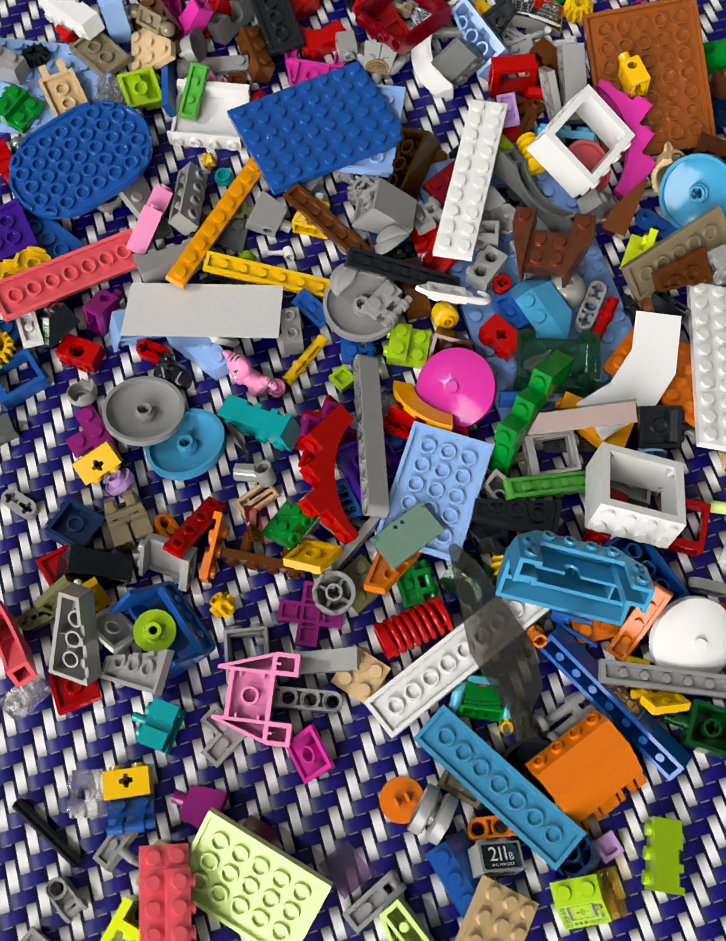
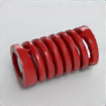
(405, 620)

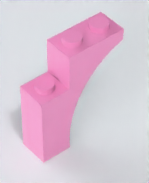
(150, 219)

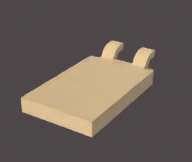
(61, 89)

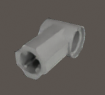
(258, 472)

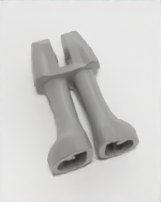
(571, 706)

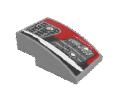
(537, 15)

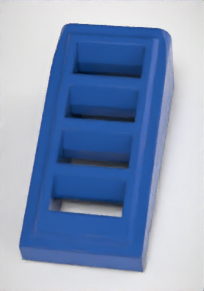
(350, 496)

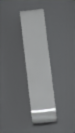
(300, 696)

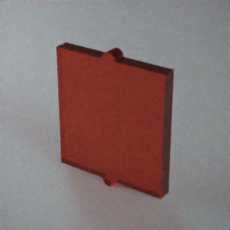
(254, 524)

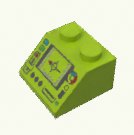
(581, 901)

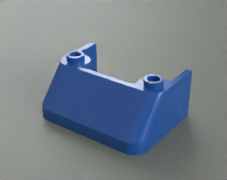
(192, 638)

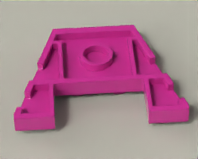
(302, 70)

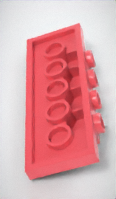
(165, 893)

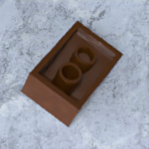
(621, 215)

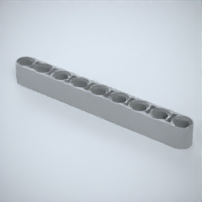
(370, 437)

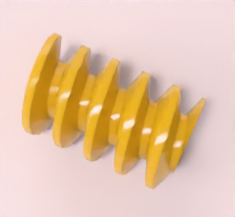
(523, 142)

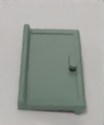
(407, 537)

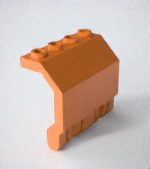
(588, 769)

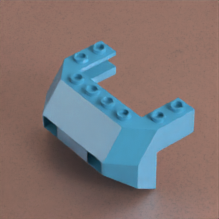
(573, 577)

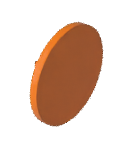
(400, 799)

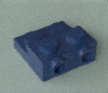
(73, 524)

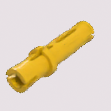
(299, 366)

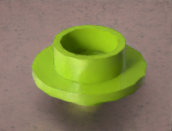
(165, 630)

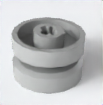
(435, 815)

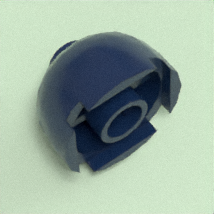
(582, 860)

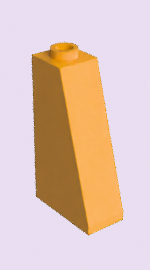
(618, 438)

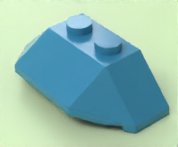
(543, 308)

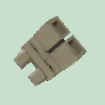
(127, 520)

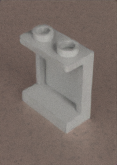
(156, 559)

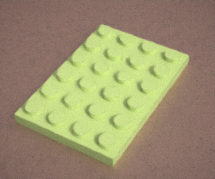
(253, 882)

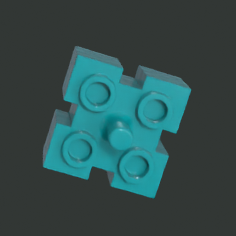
(160, 725)

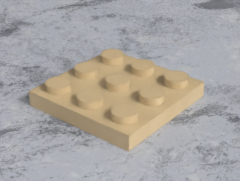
(497, 914)

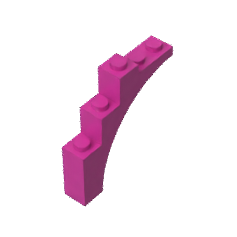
(631, 112)

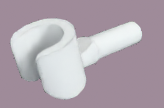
(287, 252)

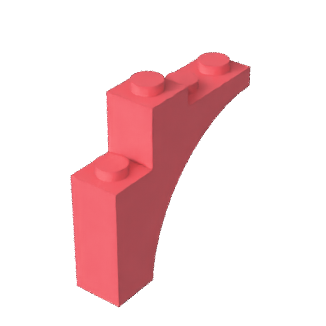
(14, 649)

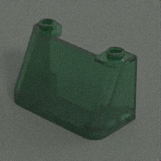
(585, 369)

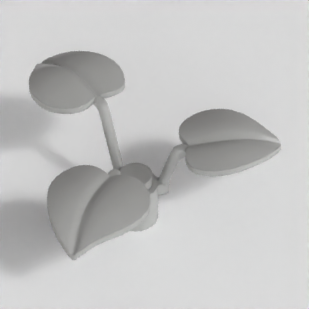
(386, 241)

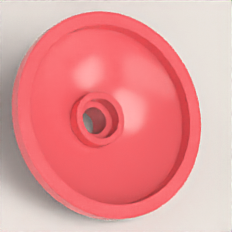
(589, 155)

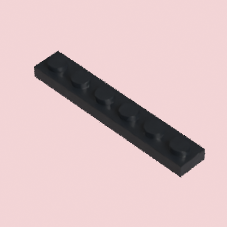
(395, 269)

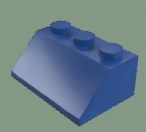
(453, 869)

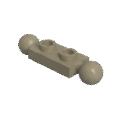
(151, 20)

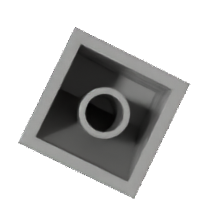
(383, 207)

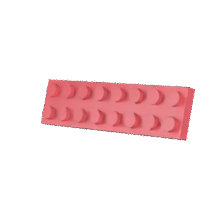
(65, 275)

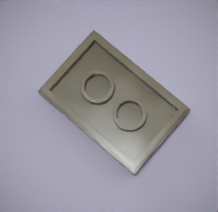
(100, 54)

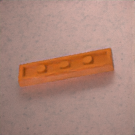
(638, 624)

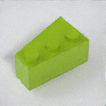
(663, 855)

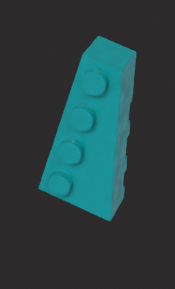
(260, 422)

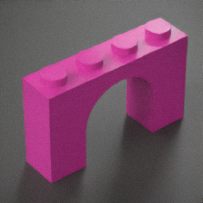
(194, 16)

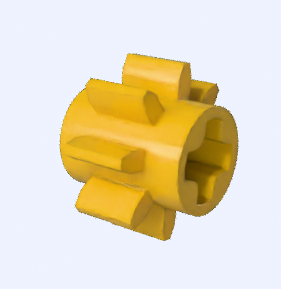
(222, 605)

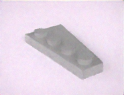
(136, 197)
(139, 670)

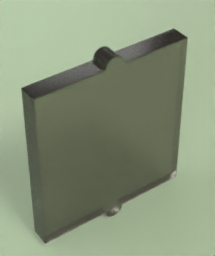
(238, 442)

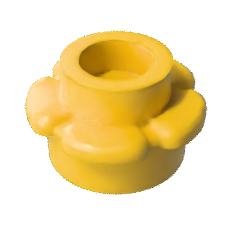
(208, 160)

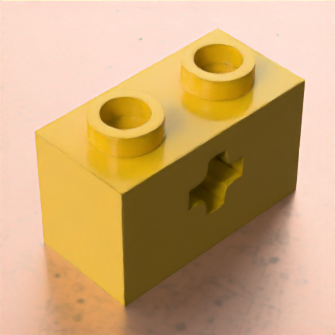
(89, 472)
(114, 782)

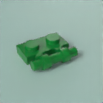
(410, 588)

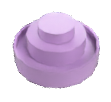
(119, 482)

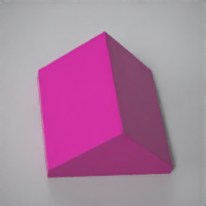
(310, 754)

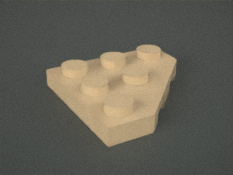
(151, 50)

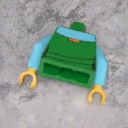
(479, 701)

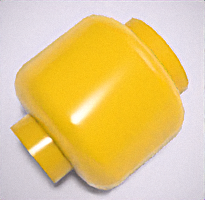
(445, 314)

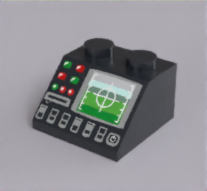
(56, 323)

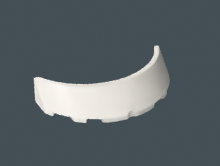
(426, 72)

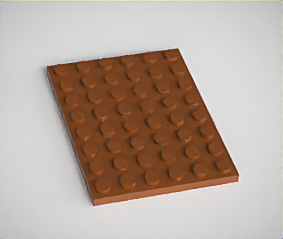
(672, 50)

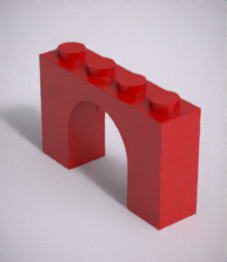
(319, 41)

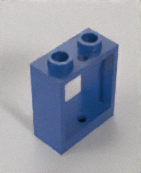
(30, 388)

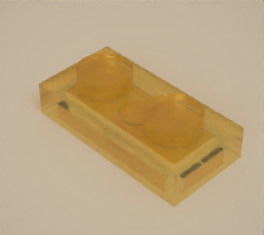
(613, 892)

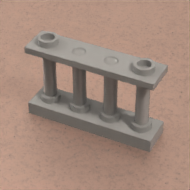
(365, 529)

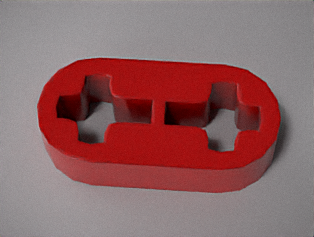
(155, 349)

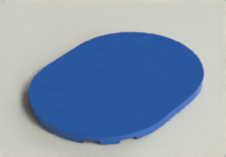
(80, 159)

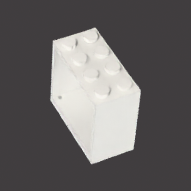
(561, 161)
(630, 520)

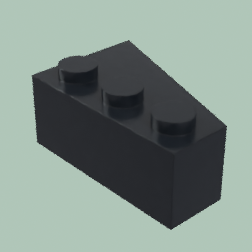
(86, 563)

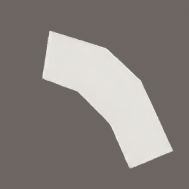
(646, 368)

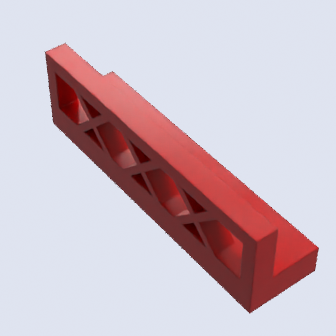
(400, 418)

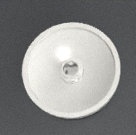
(690, 635)

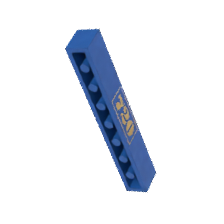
(616, 704)

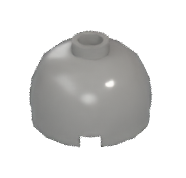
(574, 291)
(334, 593)

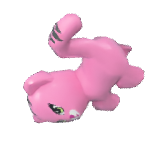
(243, 373)

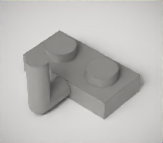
(114, 849)

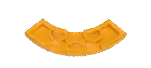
(416, 407)

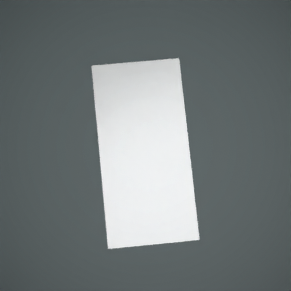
(203, 310)

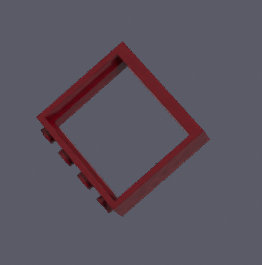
(440, 16)

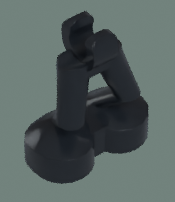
(173, 372)

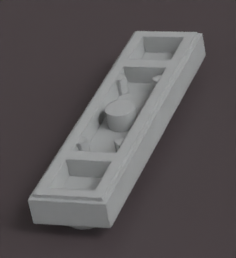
(219, 65)

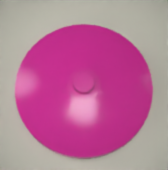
(459, 385)

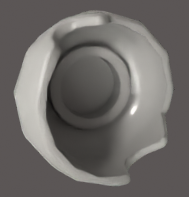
(504, 214)
(82, 393)

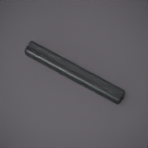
(48, 833)

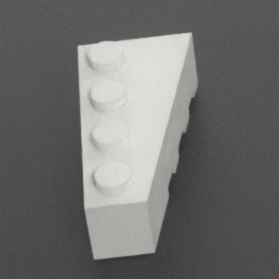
(74, 17)

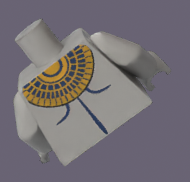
(380, 60)

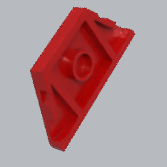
(388, 18)
(424, 247)

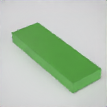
(193, 91)

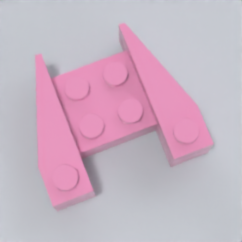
(252, 697)

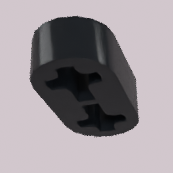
(510, 196)

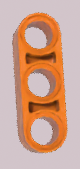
(489, 831)

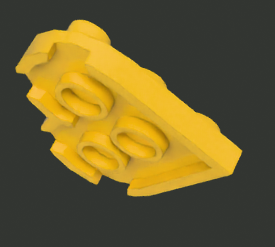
(23, 260)

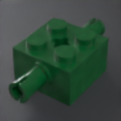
(694, 731)

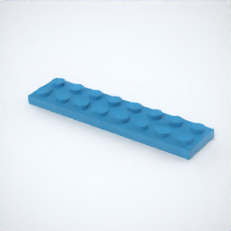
(500, 787)

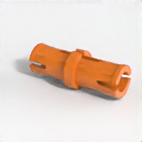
(537, 635)

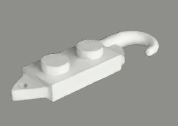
(452, 294)

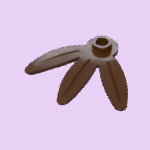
(532, 109)

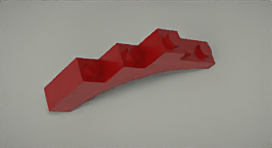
(320, 473)

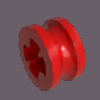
(501, 290)

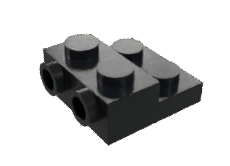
(660, 426)

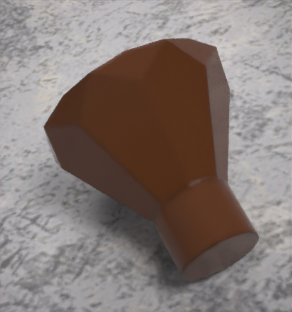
(440, 156)

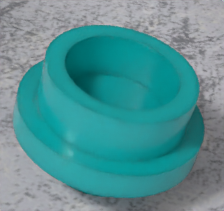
(223, 177)

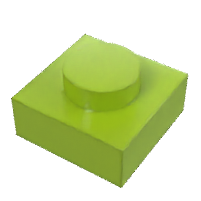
(342, 378)

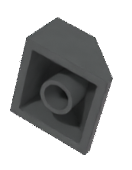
(458, 60)

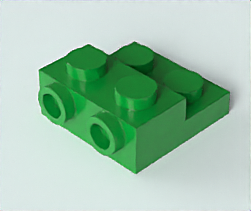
(18, 108)
(288, 525)

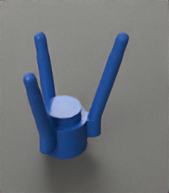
(562, 618)

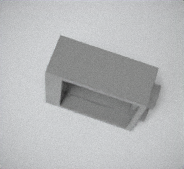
(571, 444)
(238, 632)

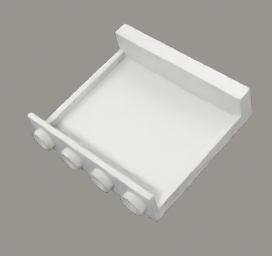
(213, 125)

